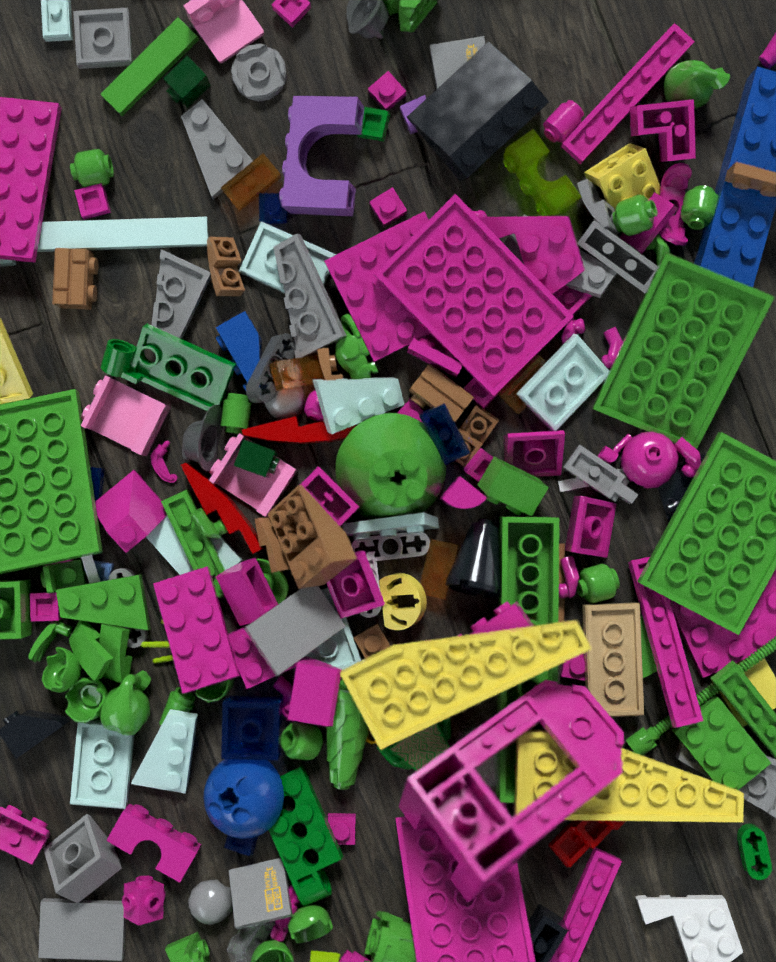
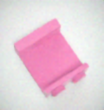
(124, 415)
(251, 488)

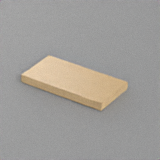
(615, 657)

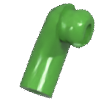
(659, 247)
(206, 527)

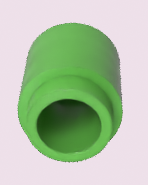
(236, 413)

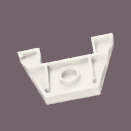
(701, 923)

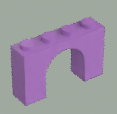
(310, 120)

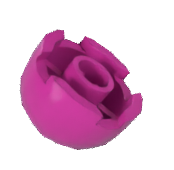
(650, 469)

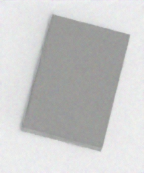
(294, 628)
(82, 929)

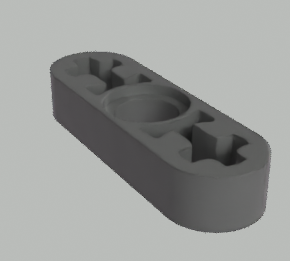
(261, 373)

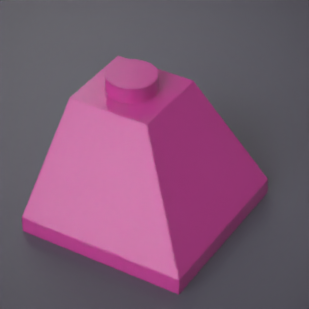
(130, 511)

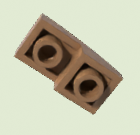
(223, 264)
(328, 364)
(475, 431)
(268, 538)

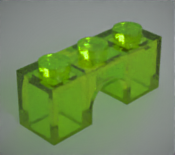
(551, 197)

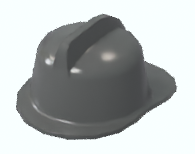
(367, 17)
(202, 439)

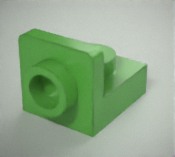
(63, 575)

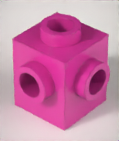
(143, 900)

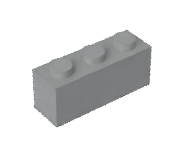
(618, 256)

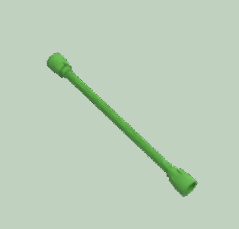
(644, 740)

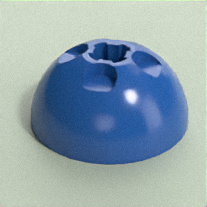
(254, 789)

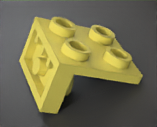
(625, 175)

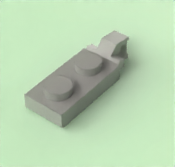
(599, 475)

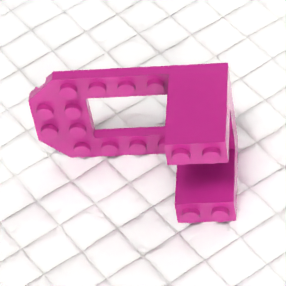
(469, 814)

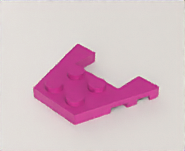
(545, 246)

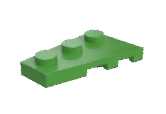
(107, 602)

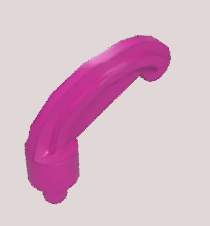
(159, 465)

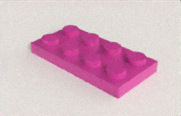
(196, 630)

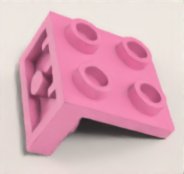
(223, 25)

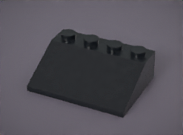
(477, 110)

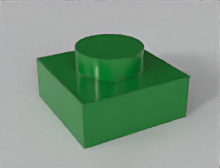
(375, 124)

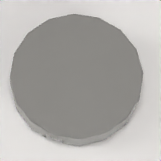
(259, 72)

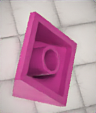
(535, 452)
(590, 526)
(355, 588)
(314, 692)

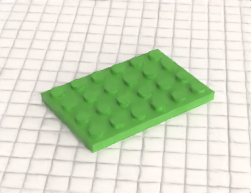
(682, 350)
(45, 483)
(720, 537)

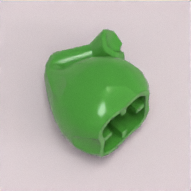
(693, 81)
(127, 706)

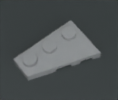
(214, 147)
(178, 293)

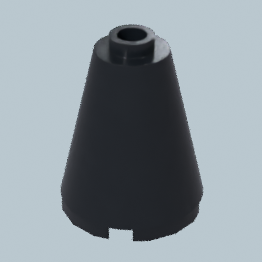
(477, 562)

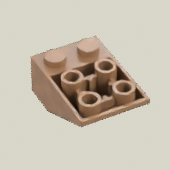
(310, 539)

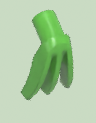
(46, 637)

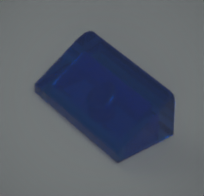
(444, 433)

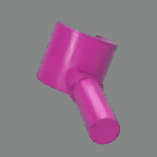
(609, 455)

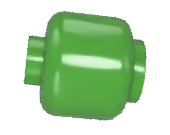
(92, 168)
(699, 207)
(634, 215)
(598, 583)
(301, 740)

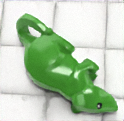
(352, 352)

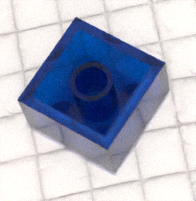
(251, 728)

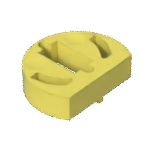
(391, 612)

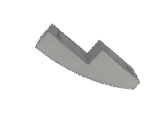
(598, 208)

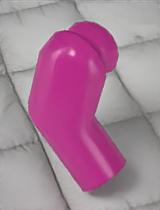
(615, 342)

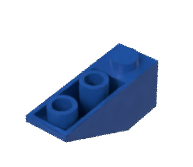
(243, 343)

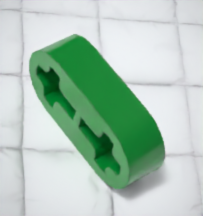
(748, 852)

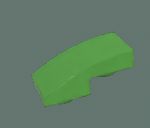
(114, 641)
(88, 651)

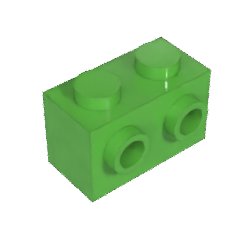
(512, 486)

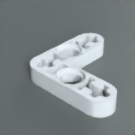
(373, 560)

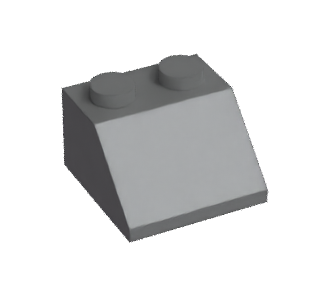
(81, 859)

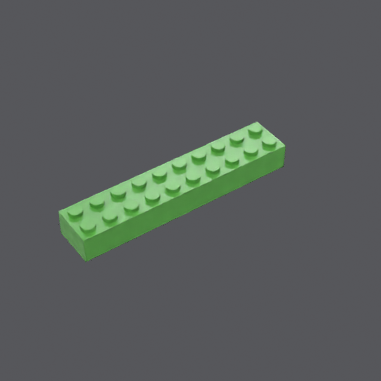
(532, 579)

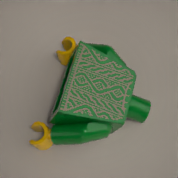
(418, 748)

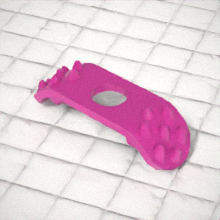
(673, 188)

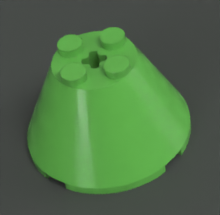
(375, 451)

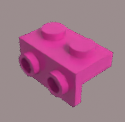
(20, 836)

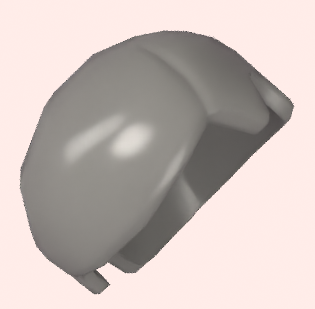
(287, 403)
(210, 902)

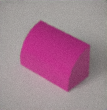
(462, 495)
(247, 591)

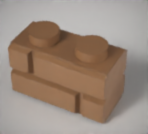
(74, 278)
(435, 389)

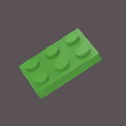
(722, 746)

